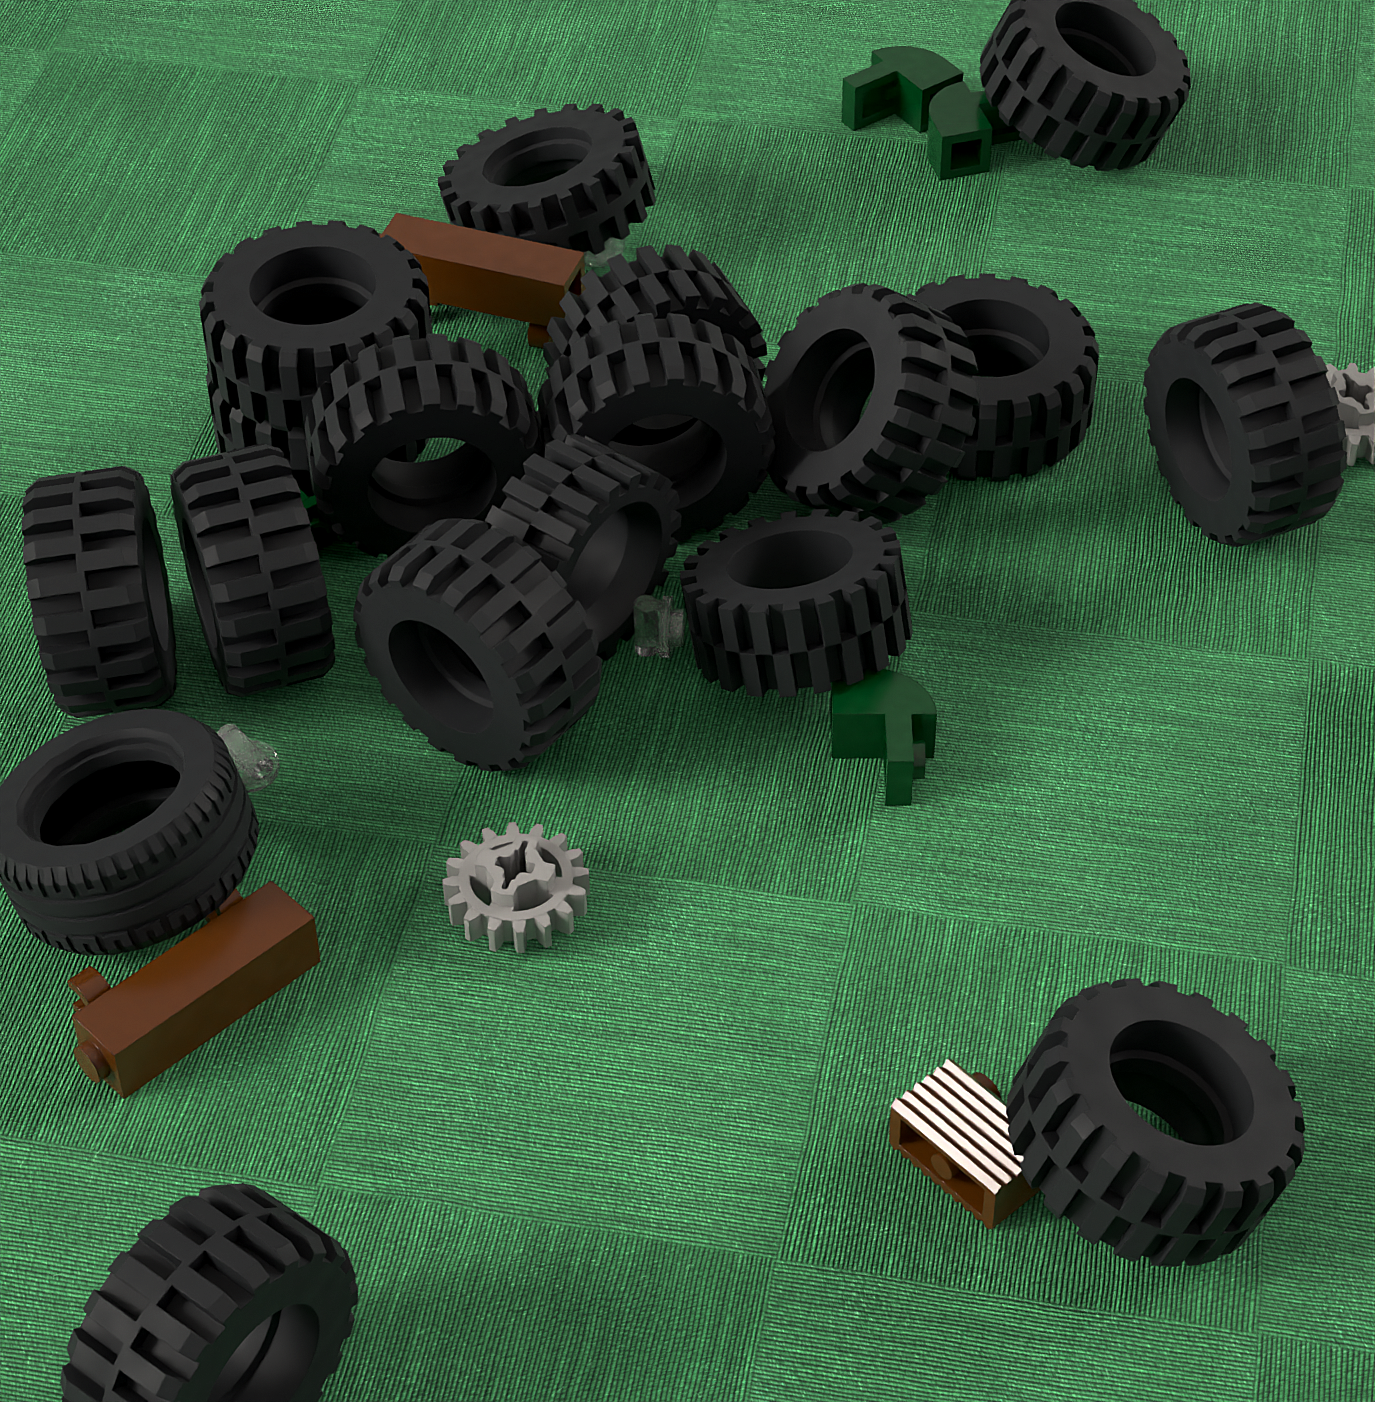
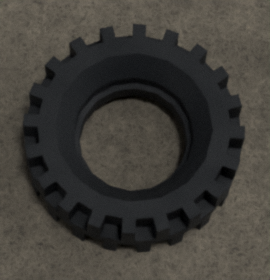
(553, 179)

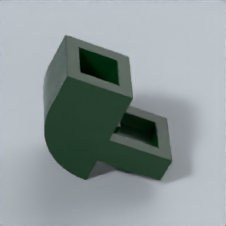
(897, 83)
(962, 132)
(885, 720)

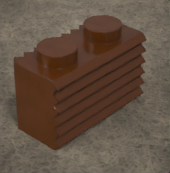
(960, 1138)

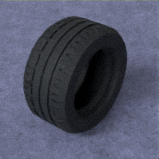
(152, 881)

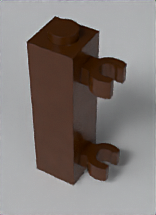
(492, 271)
(192, 989)

